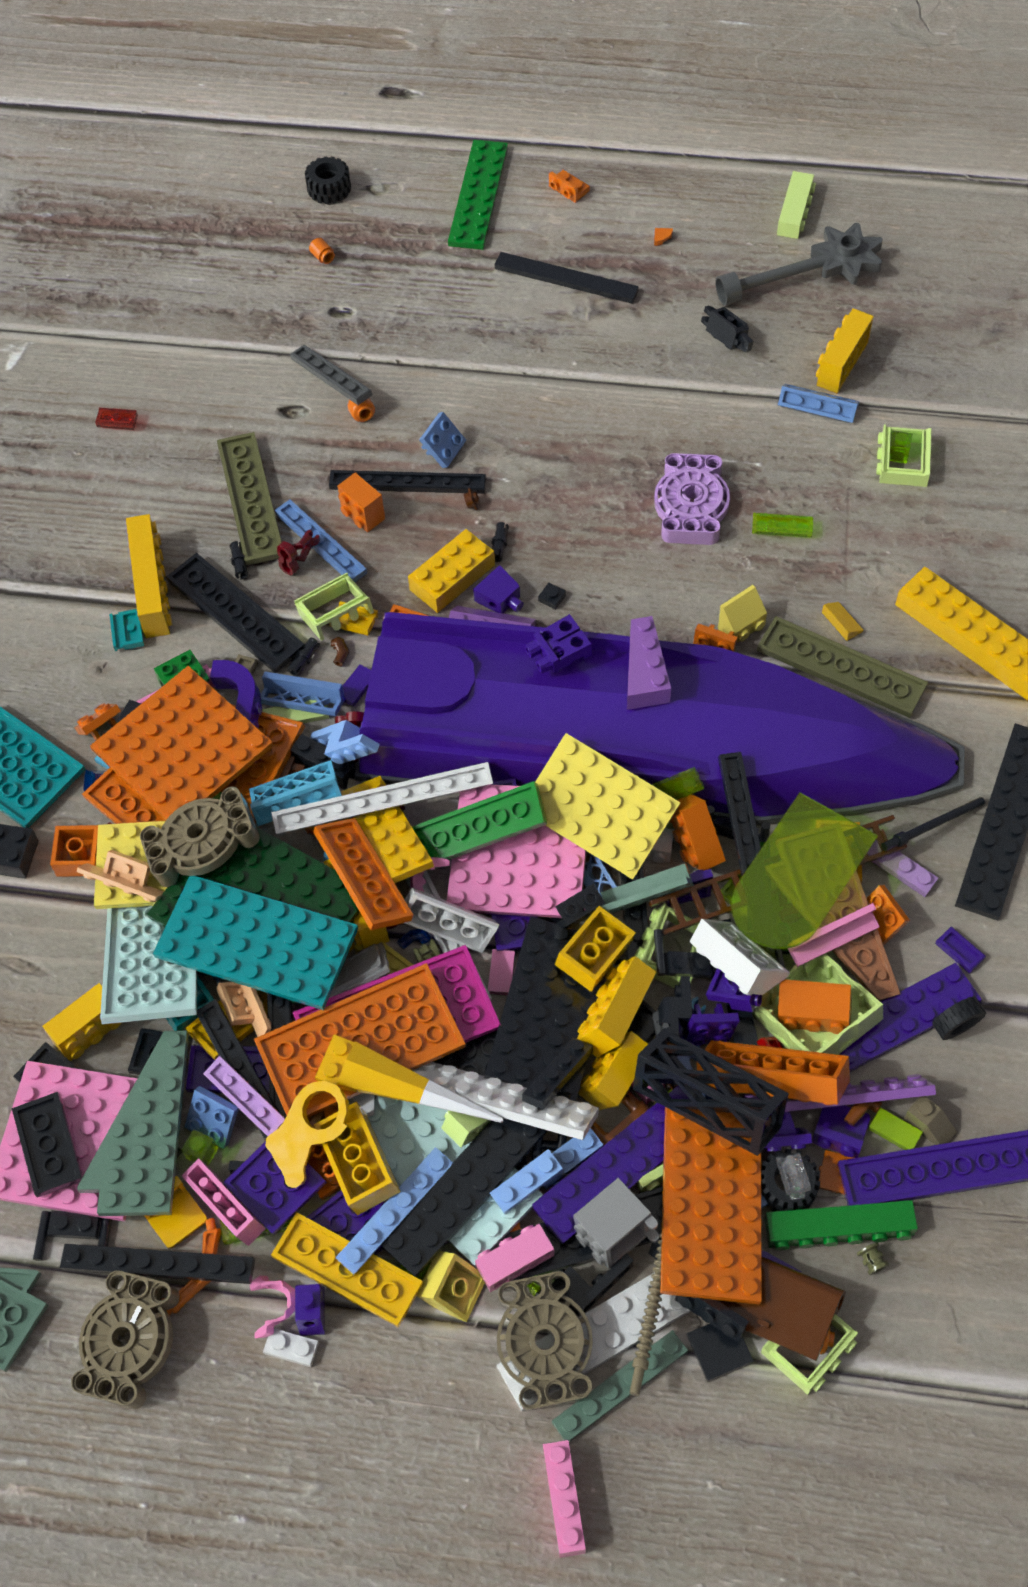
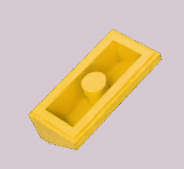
(841, 620)

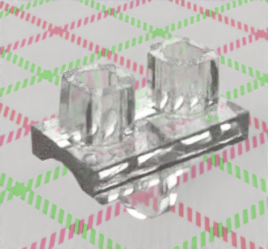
(793, 1176)

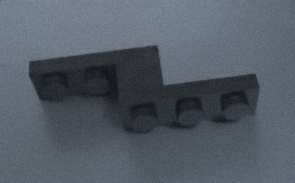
(585, 1295)
(711, 1310)

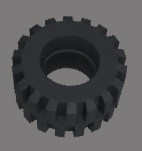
(327, 180)
(778, 1198)

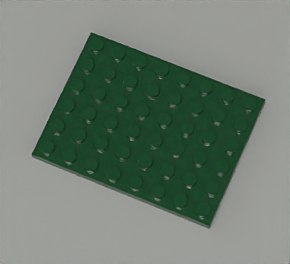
(274, 872)

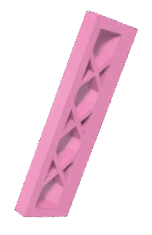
(836, 935)

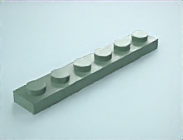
(617, 1388)

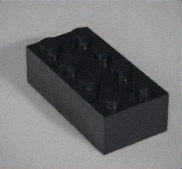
(16, 850)

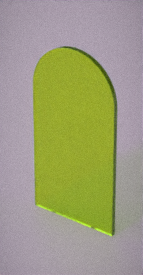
(798, 874)

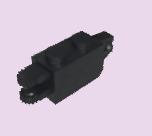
(727, 328)

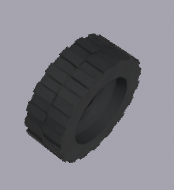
(959, 1018)

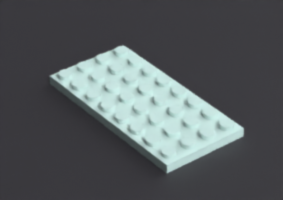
(135, 981)
(408, 1136)

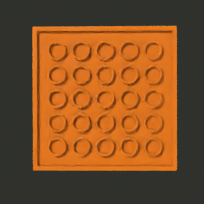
(181, 744)

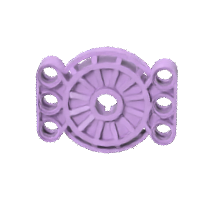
(695, 478)

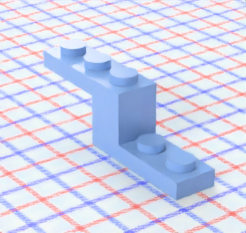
(344, 742)
(545, 1170)

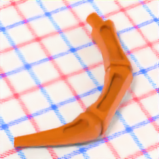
(210, 1246)

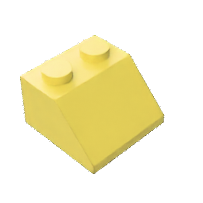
(743, 614)
(451, 1285)

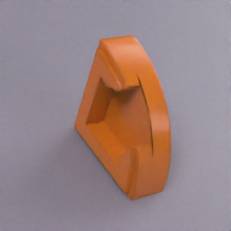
(662, 235)

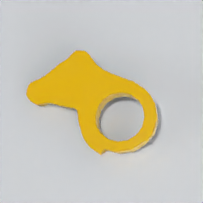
(294, 1138)

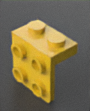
(184, 1220)

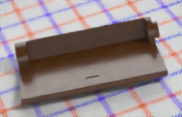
(794, 1306)

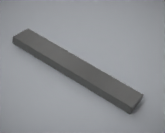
(331, 374)

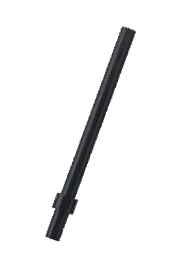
(903, 837)

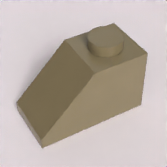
(931, 1120)

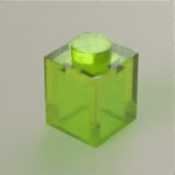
(900, 446)
(199, 1146)

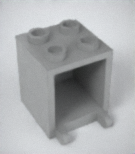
(614, 1224)

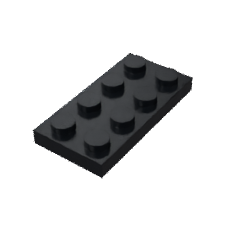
(47, 1144)

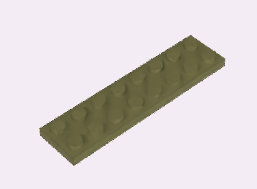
(250, 498)
(842, 666)

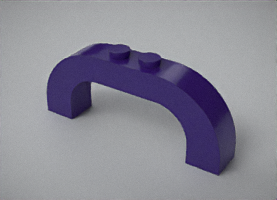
(232, 675)

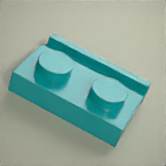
(126, 630)

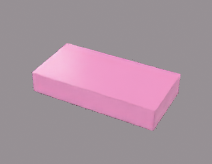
(501, 972)

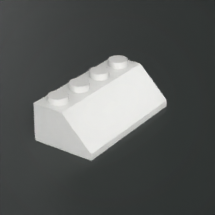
(450, 920)
(737, 957)

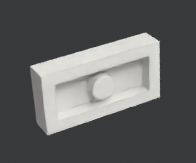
(291, 1347)

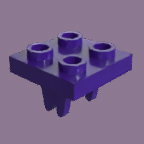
(708, 1027)
(789, 1135)

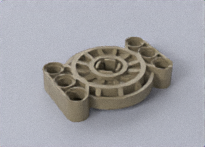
(180, 849)
(148, 1345)
(550, 1365)

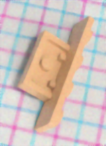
(124, 873)
(243, 1006)

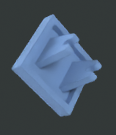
(442, 440)
(211, 1116)

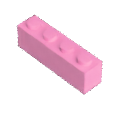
(223, 1202)
(564, 1499)

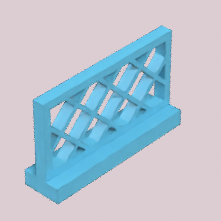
(304, 792)

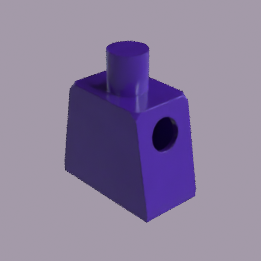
(498, 592)
(310, 1308)

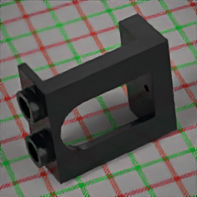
(578, 906)

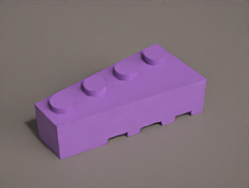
(647, 671)

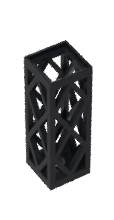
(659, 1065)

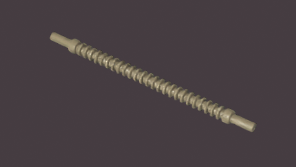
(640, 1362)

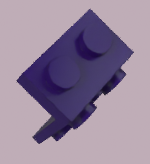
(838, 1135)

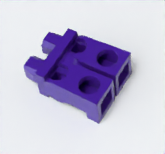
(559, 645)

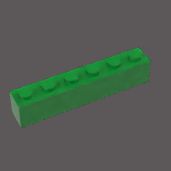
(840, 1224)

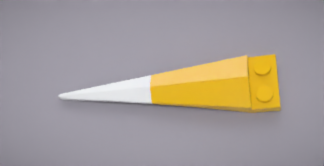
(368, 1072)

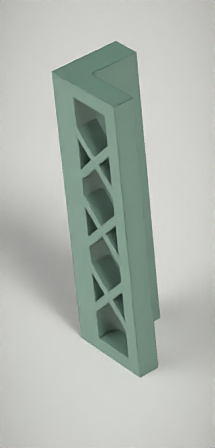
(647, 889)

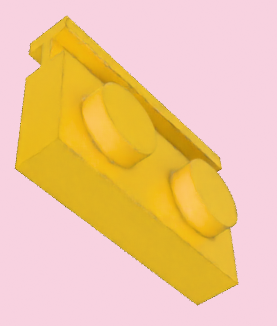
(362, 625)

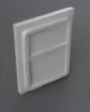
(362, 968)

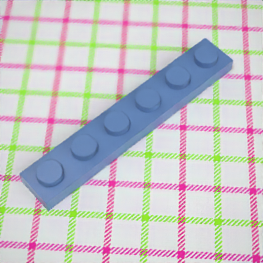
(327, 548)

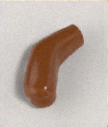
(859, 1110)

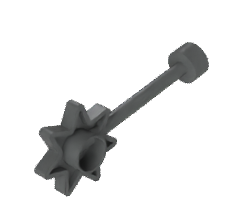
(839, 254)

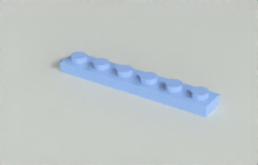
(393, 1211)

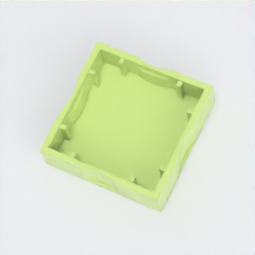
(866, 1010)

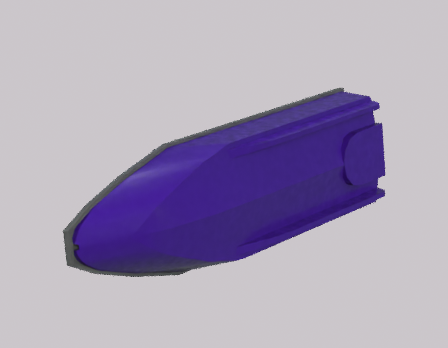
(471, 695)

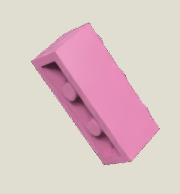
(514, 1257)

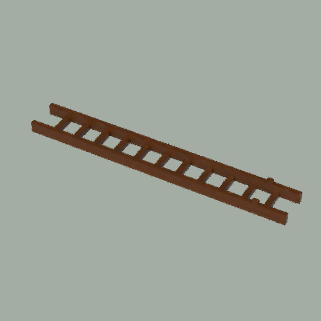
(734, 876)

